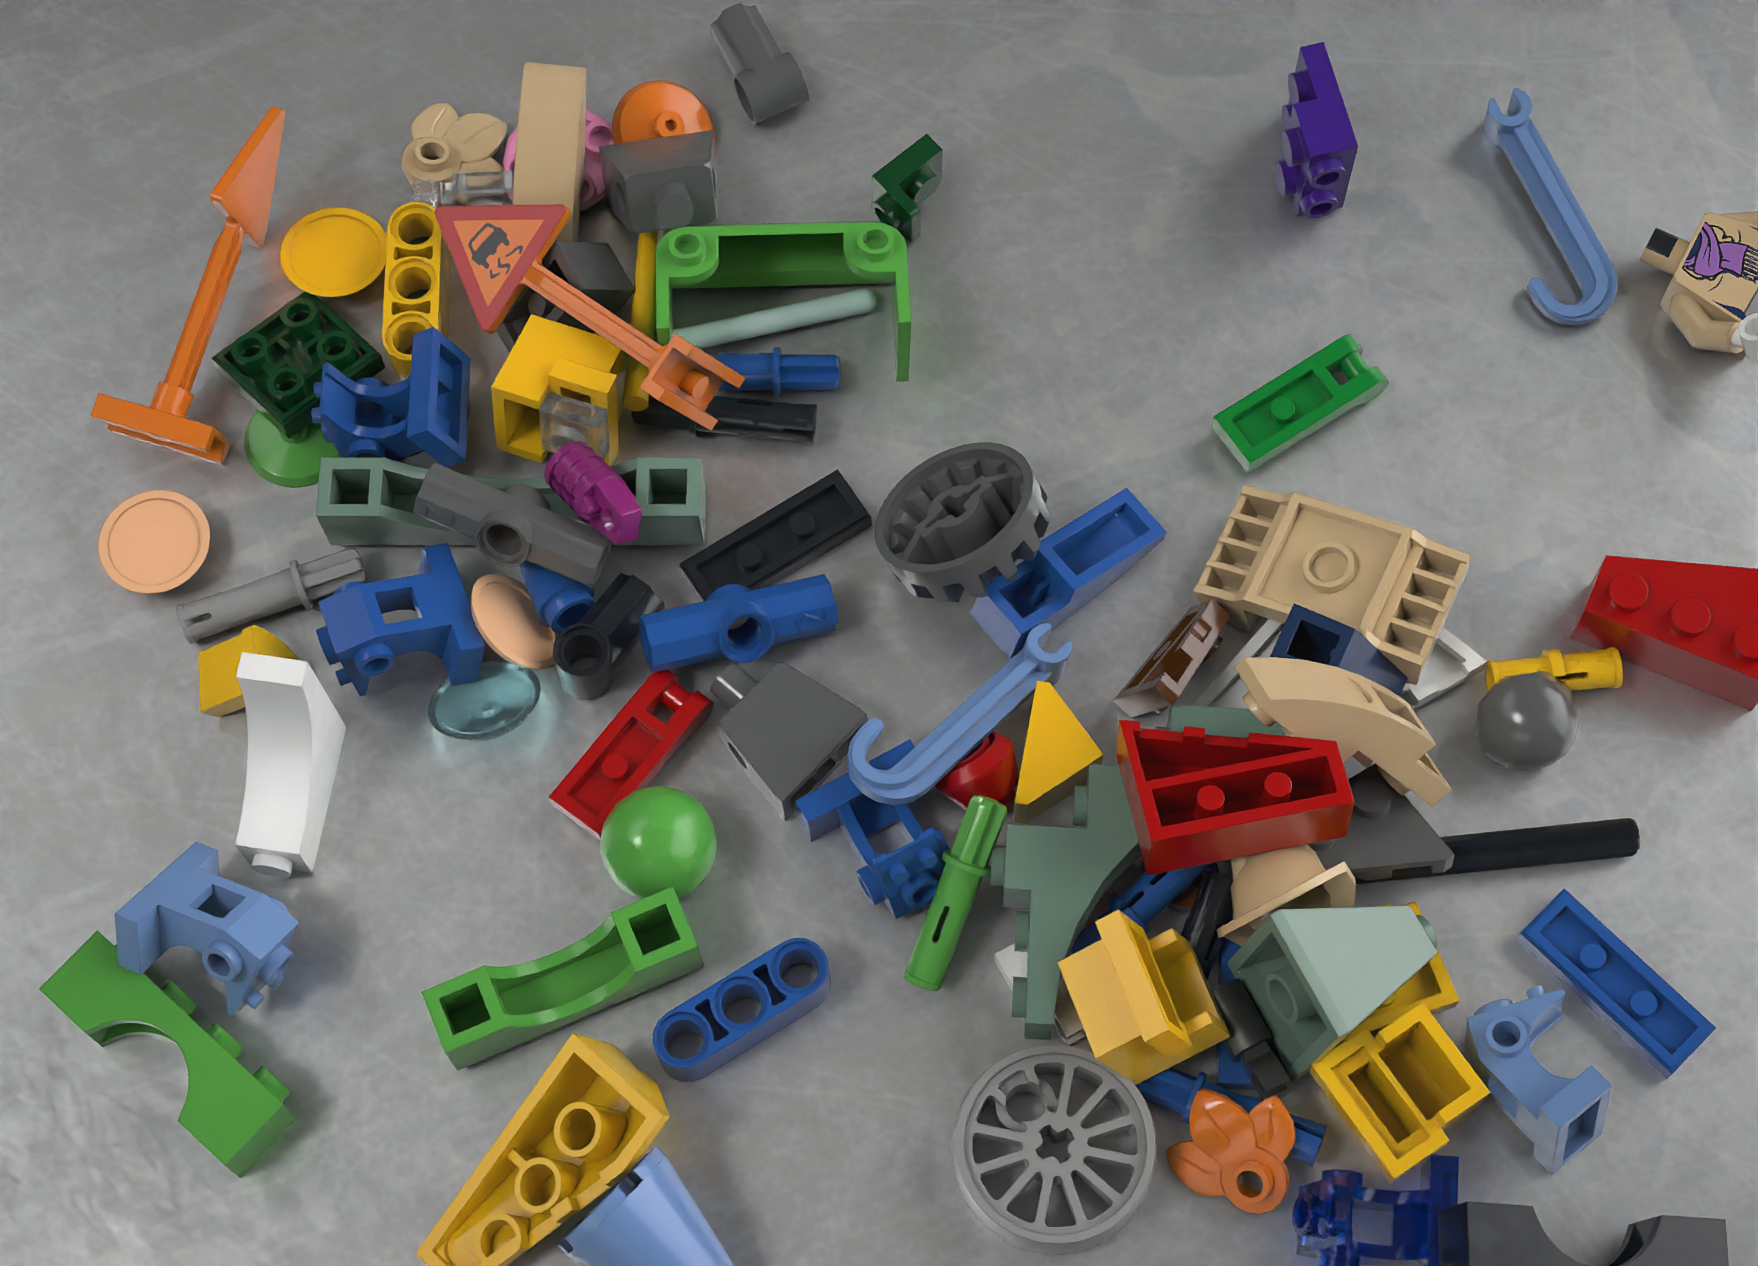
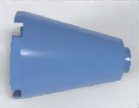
(646, 1223)

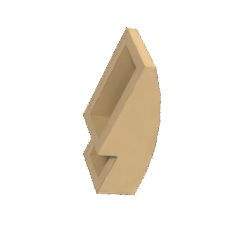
(551, 140)

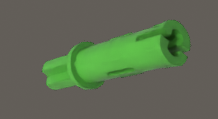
(956, 891)

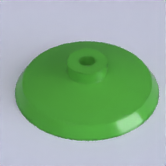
(284, 460)

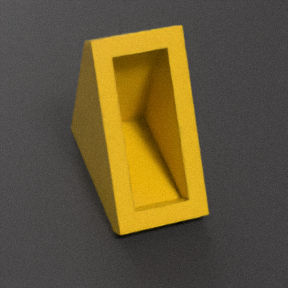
(1053, 757)

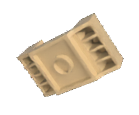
(1338, 564)

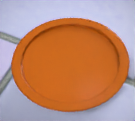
(659, 111)

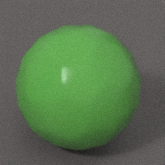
(658, 842)

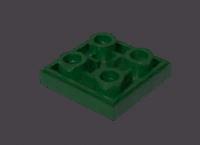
(286, 355)

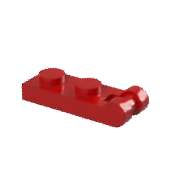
(630, 750)

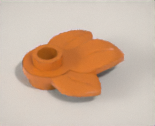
(1235, 1141)

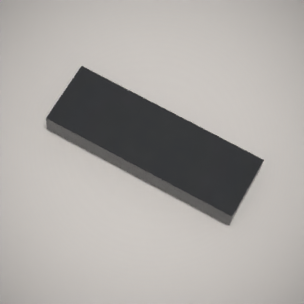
(780, 539)

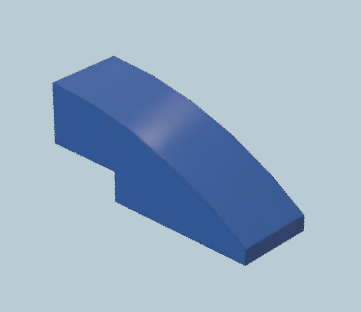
(1068, 571)

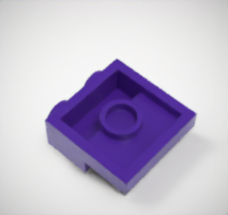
(1315, 138)

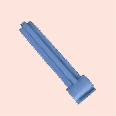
(1558, 212)
(961, 730)

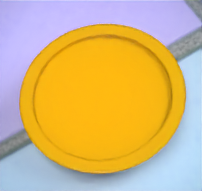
(333, 252)

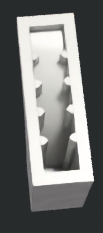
(290, 763)

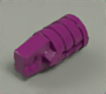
(594, 491)

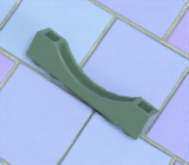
(375, 501)

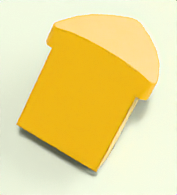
(219, 664)

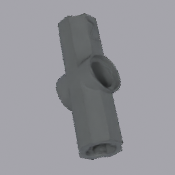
(512, 525)

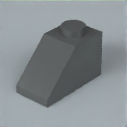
(586, 267)

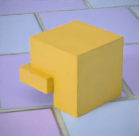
(560, 362)
(1142, 999)
(1401, 1089)

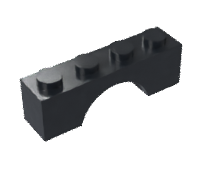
(1514, 1237)

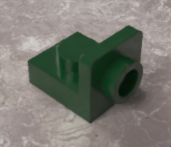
(906, 179)

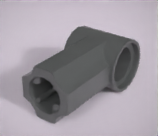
(761, 74)

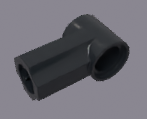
(605, 632)

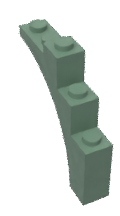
(1068, 869)

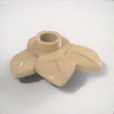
(452, 144)

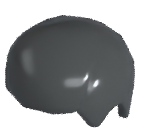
(1527, 721)

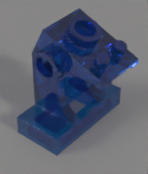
(1325, 1217)

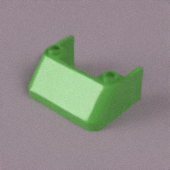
(786, 257)

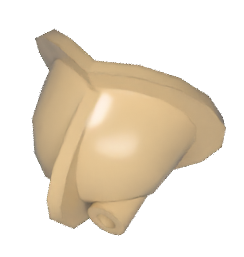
(1283, 881)

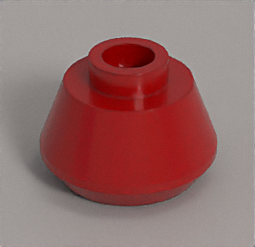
(985, 771)

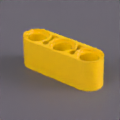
(412, 269)

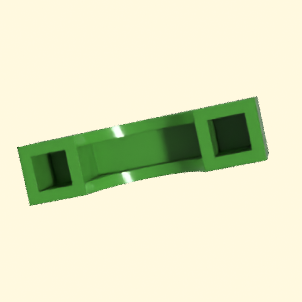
(515, 1003)
(225, 1104)

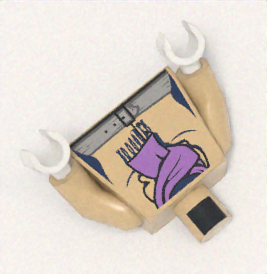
(1712, 282)

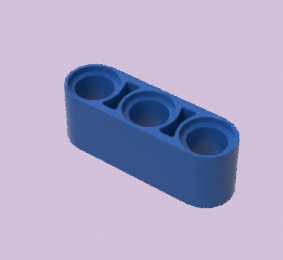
(758, 980)

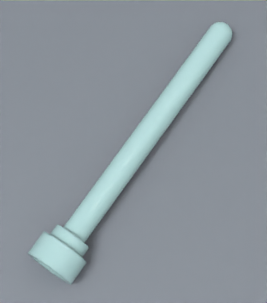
(777, 319)

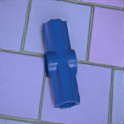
(703, 633)

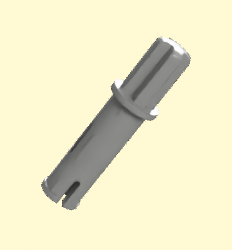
(272, 593)

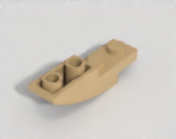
(1349, 709)

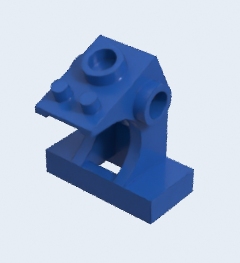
(366, 413)
(367, 645)
(900, 879)

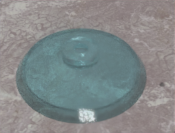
(485, 708)

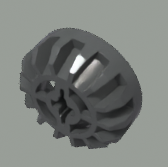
(962, 521)

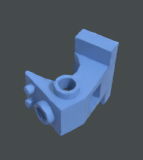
(180, 909)
(1549, 1109)

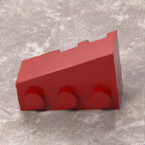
(1678, 622)
(1229, 796)

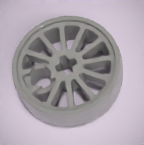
(1018, 1074)

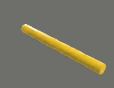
(642, 316)

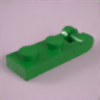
(1298, 403)

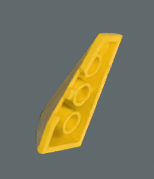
(554, 1157)

